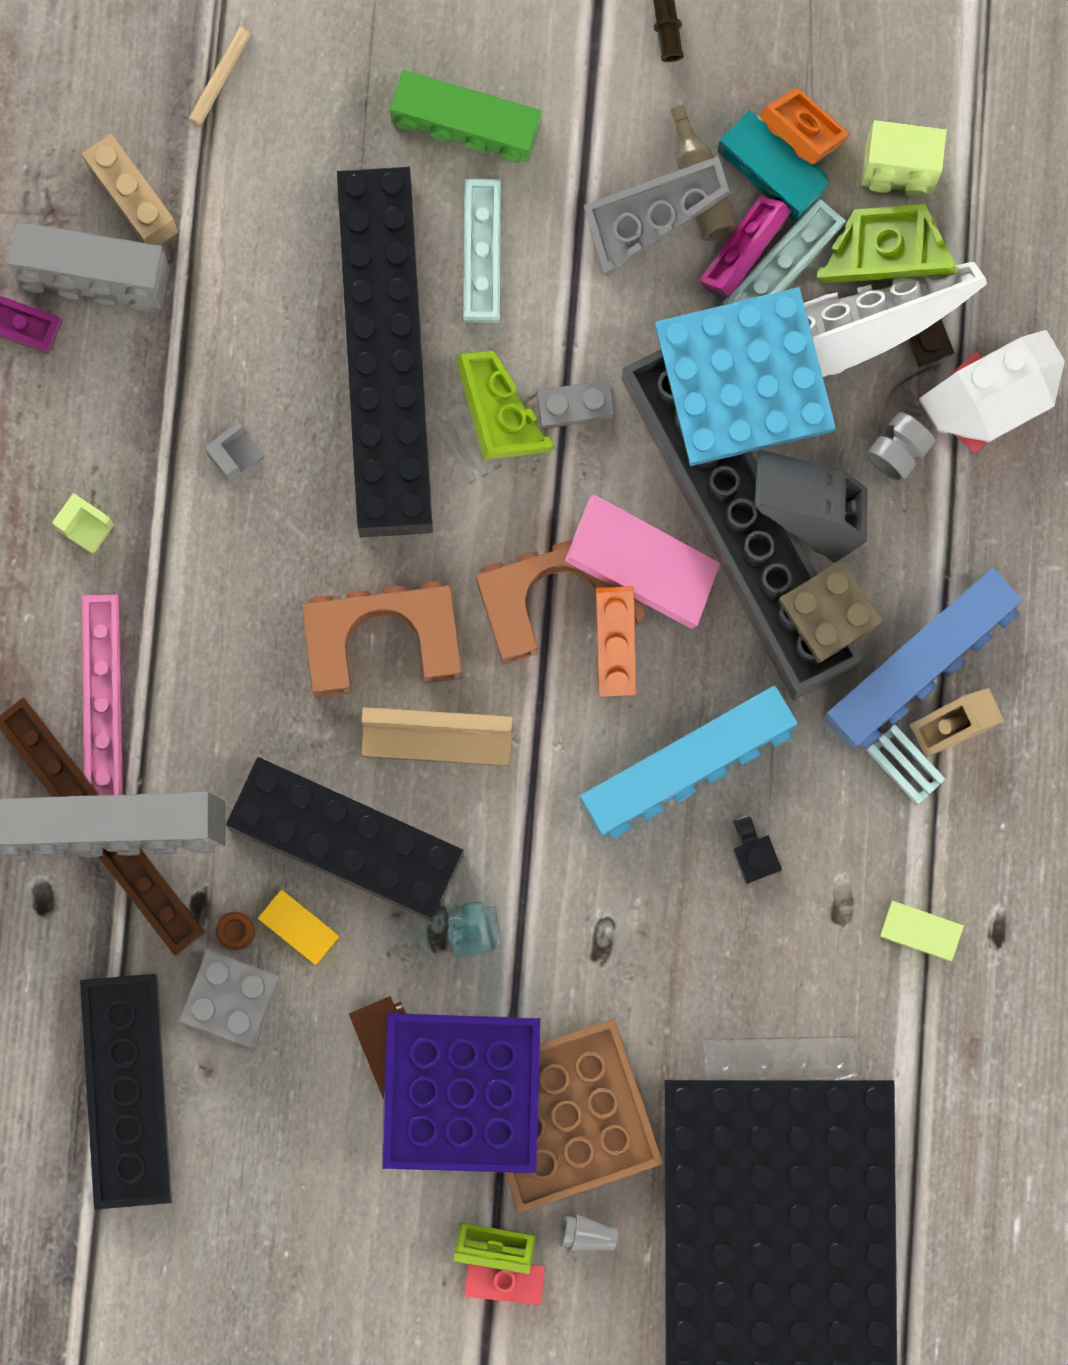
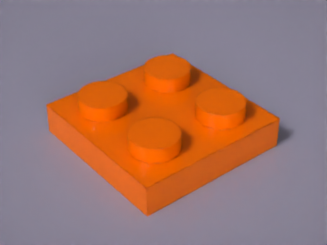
(804, 126)

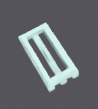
(912, 750)

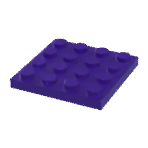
(461, 1093)

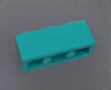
(773, 165)

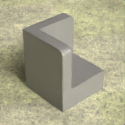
(233, 452)

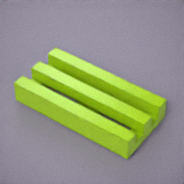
(494, 1253)

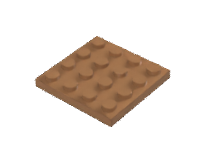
(587, 1119)

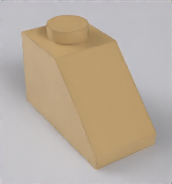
(957, 722)

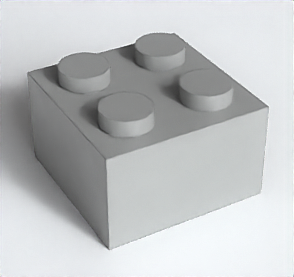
(230, 999)

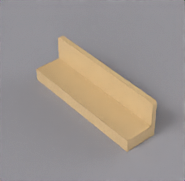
(436, 736)

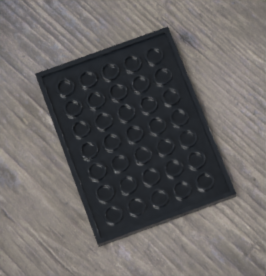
(780, 1222)

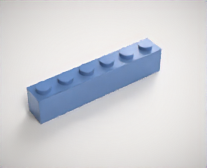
(924, 658)

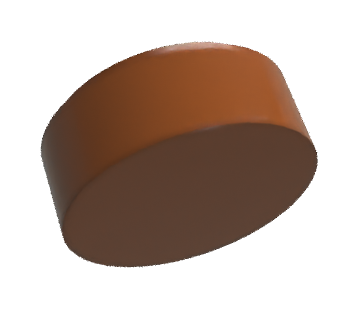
(235, 931)

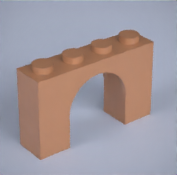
(505, 596)
(332, 623)

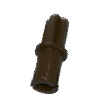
(668, 30)

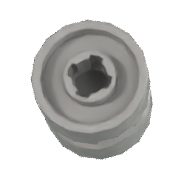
(897, 451)

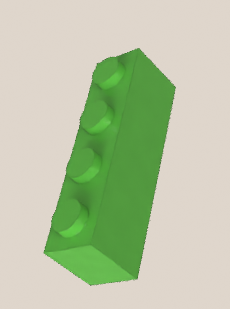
(465, 116)

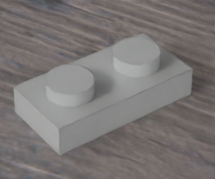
(575, 404)

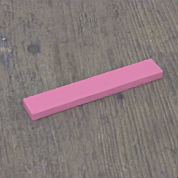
(102, 693)

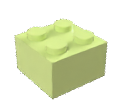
(903, 158)

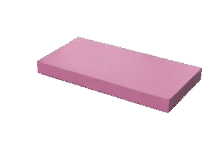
(635, 554)

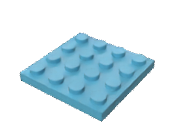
(745, 376)

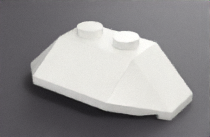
(998, 390)

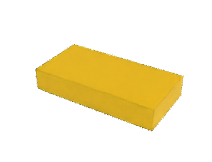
(298, 927)

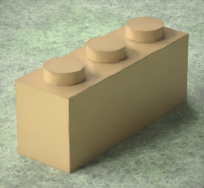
(129, 191)

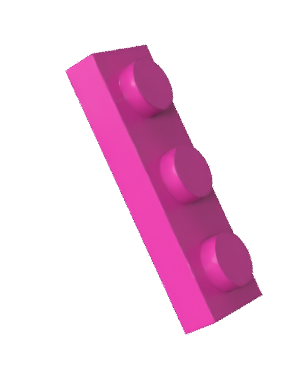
(745, 246)

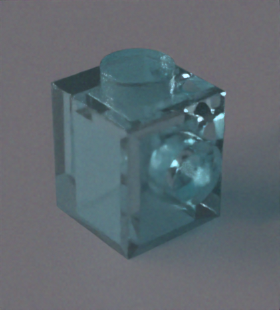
(474, 929)

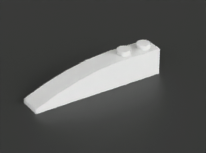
(876, 320)

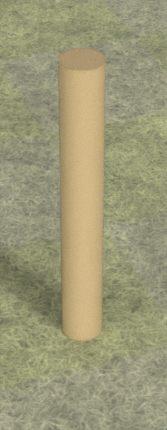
(219, 76)

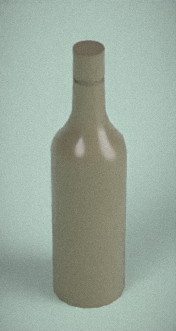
(718, 219)

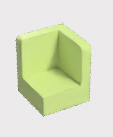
(83, 523)

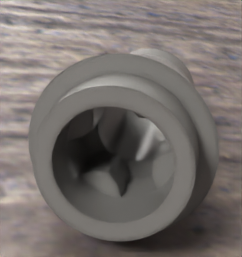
(586, 1235)

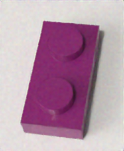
(28, 325)

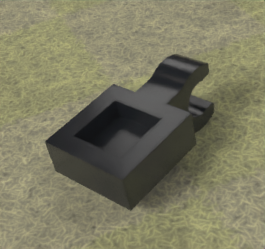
(755, 856)

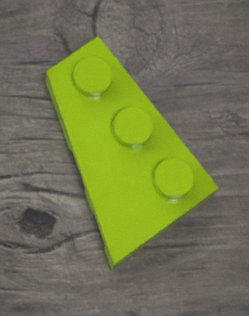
(497, 412)

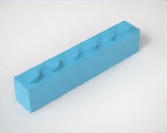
(689, 762)

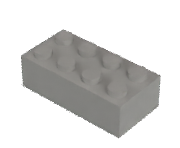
(89, 266)

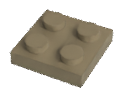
(830, 611)

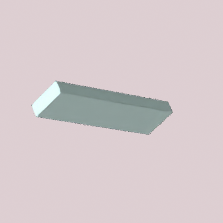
(482, 250)
(791, 253)

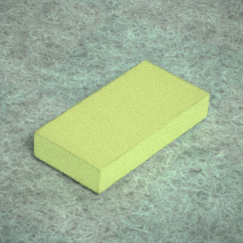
(921, 931)

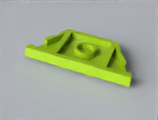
(888, 246)

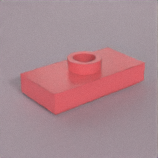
(504, 1284)

